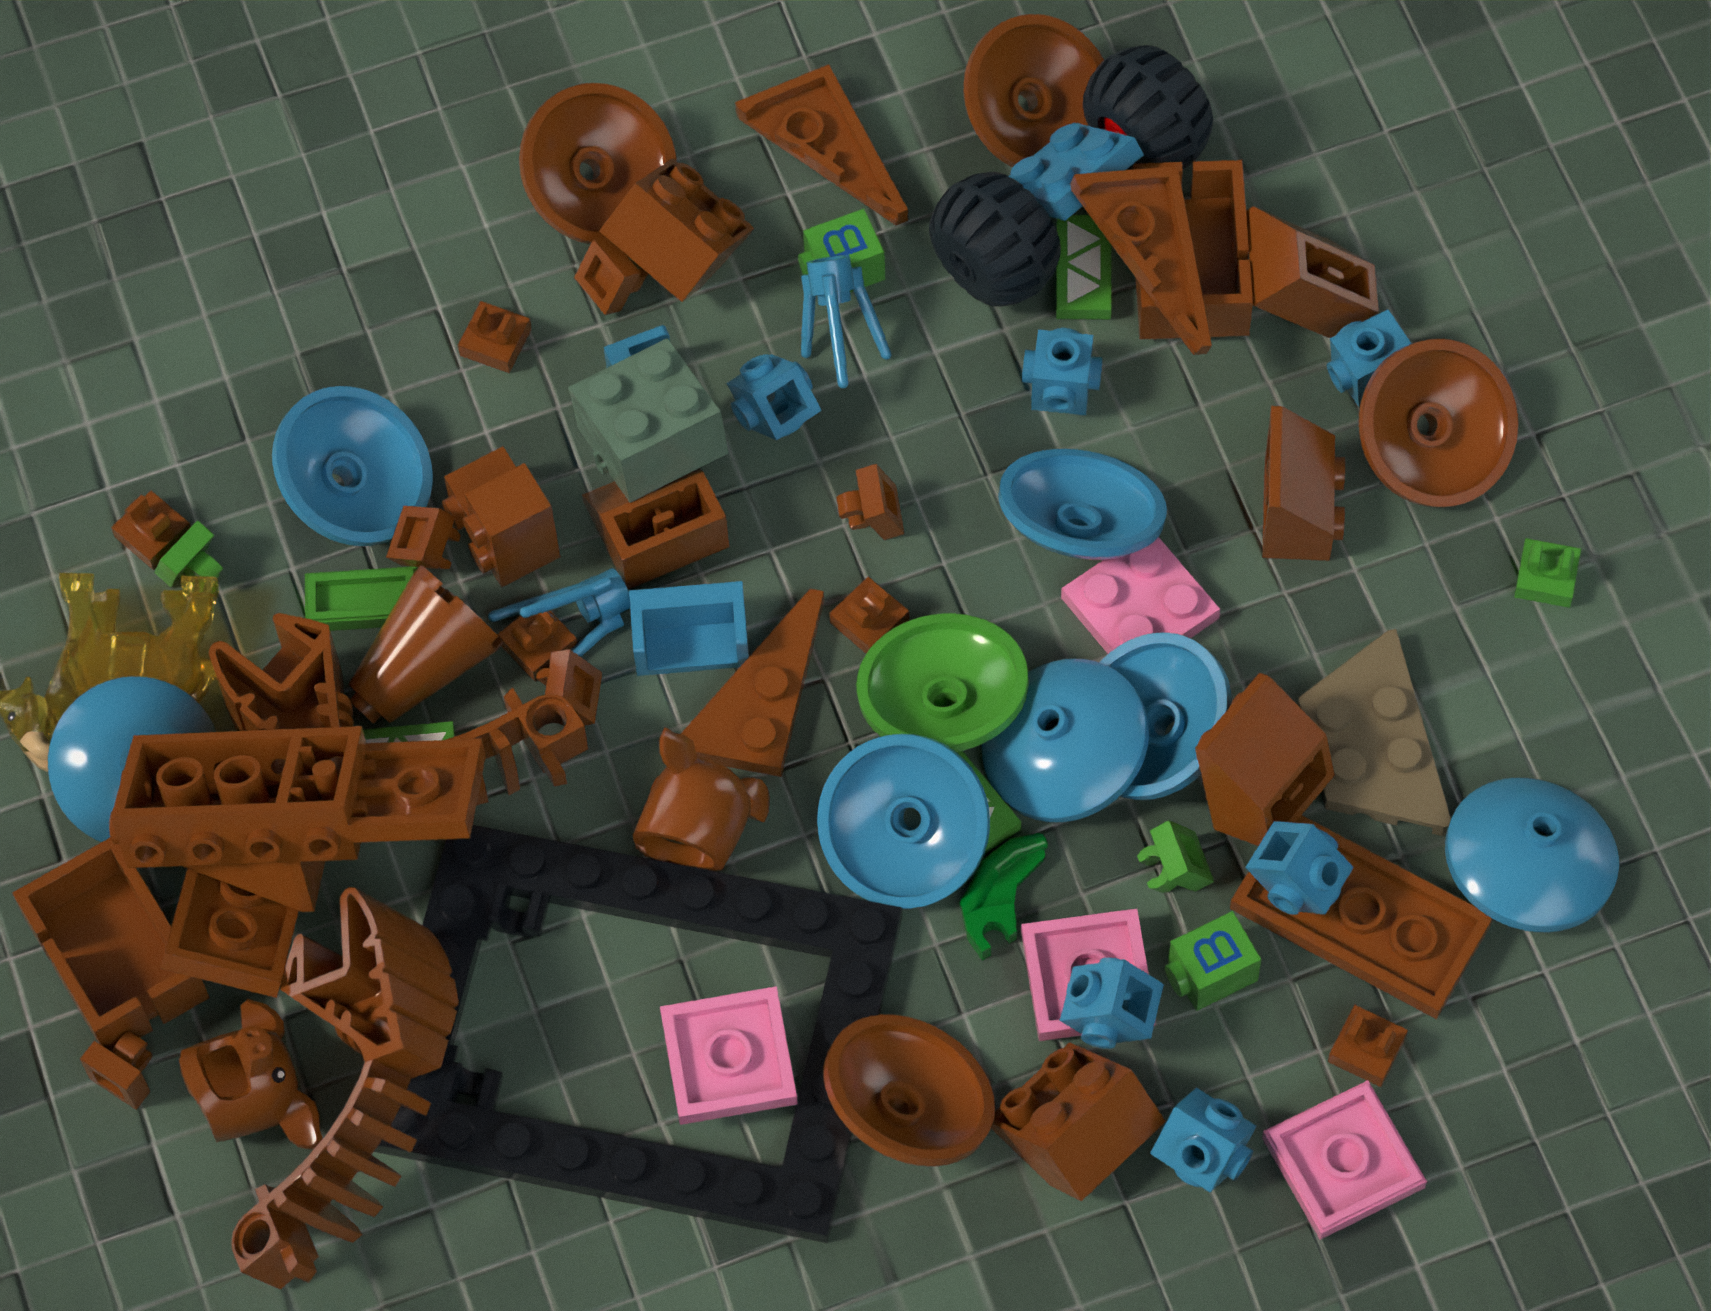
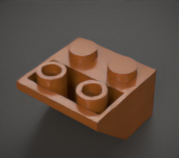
(676, 228)
(1307, 276)
(659, 529)
(1262, 762)
(1077, 1119)

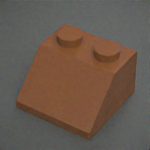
(1300, 489)

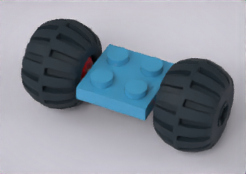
(998, 228)

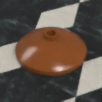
(1034, 59)
(596, 127)
(1468, 418)
(909, 1090)

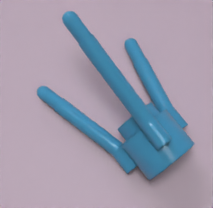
(831, 282)
(597, 598)

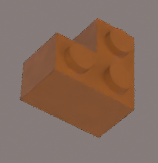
(503, 516)

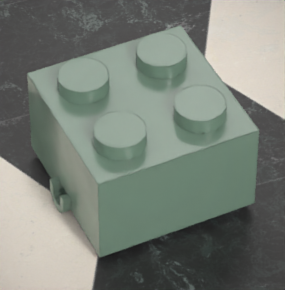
(648, 420)

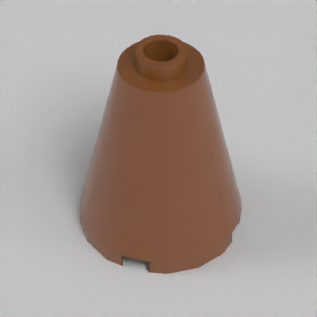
(419, 649)

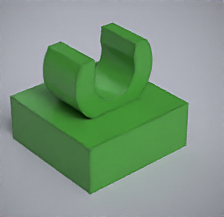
(189, 557)
(1547, 573)
(1180, 856)

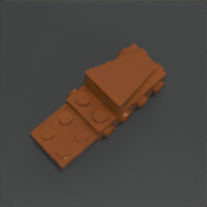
(285, 801)

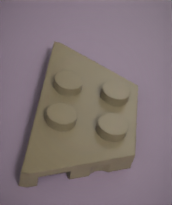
(1377, 740)

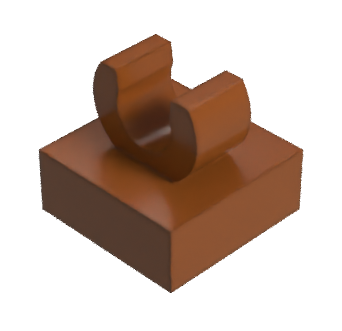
(609, 275)
(494, 337)
(873, 504)
(150, 528)
(422, 537)
(868, 614)
(533, 640)
(575, 681)
(1367, 1046)
(121, 1069)

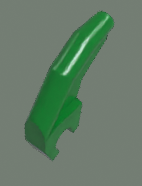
(992, 891)

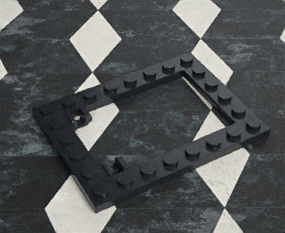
(475, 894)

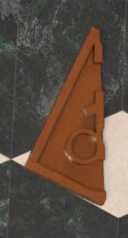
(821, 129)
(1149, 229)
(756, 709)

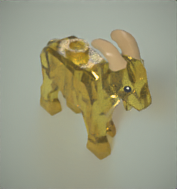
(101, 654)

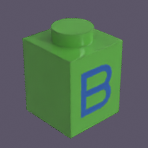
(846, 236)
(1212, 961)

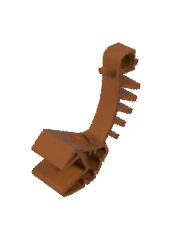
(306, 690)
(395, 1009)

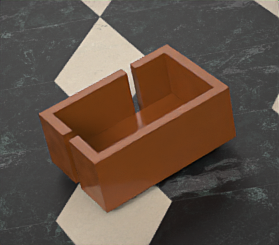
(1220, 249)
(107, 943)

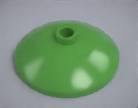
(940, 664)

